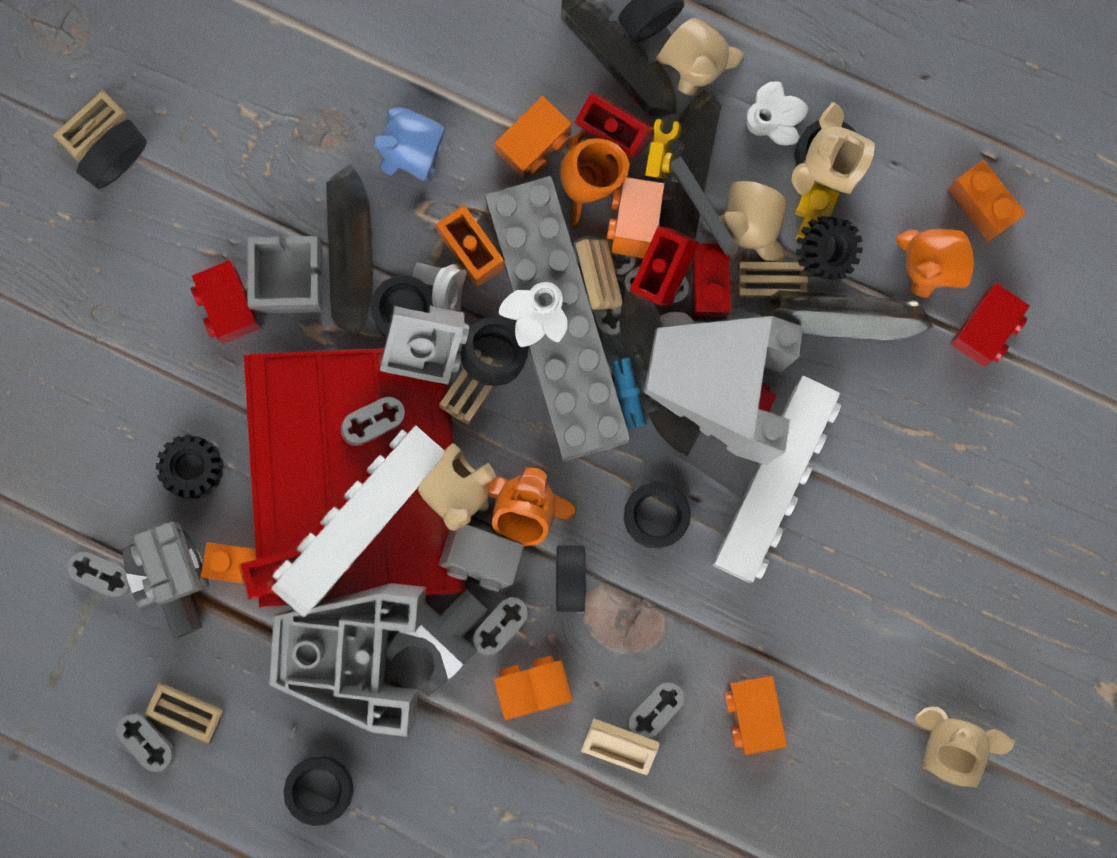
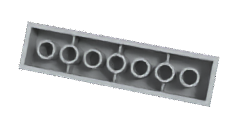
(575, 370)

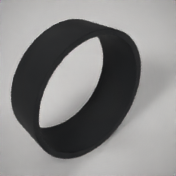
(112, 154)

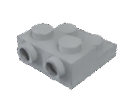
(424, 343)

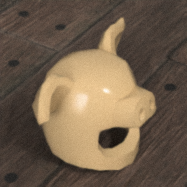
(698, 54)
(835, 156)
(755, 218)
(456, 488)
(959, 749)

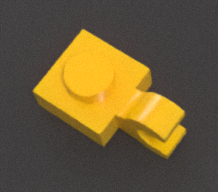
(660, 151)
(815, 203)

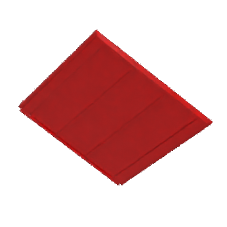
(307, 467)

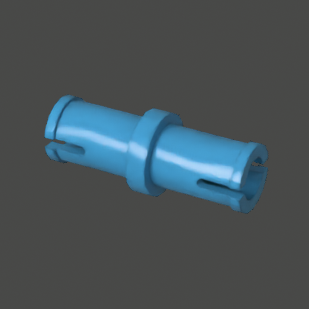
(628, 393)

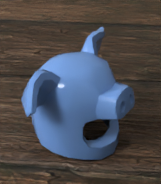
(409, 143)

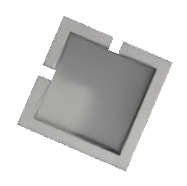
(285, 279)

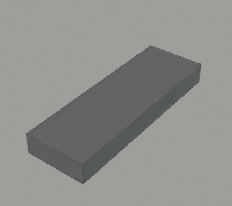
(704, 206)

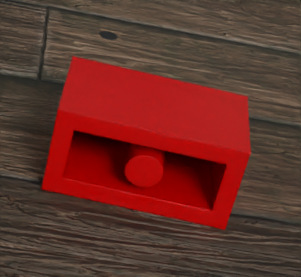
(614, 124)
(664, 266)
(710, 282)
(225, 302)
(990, 325)

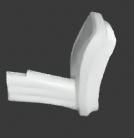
(446, 284)

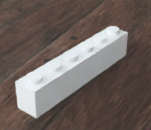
(774, 485)
(358, 522)

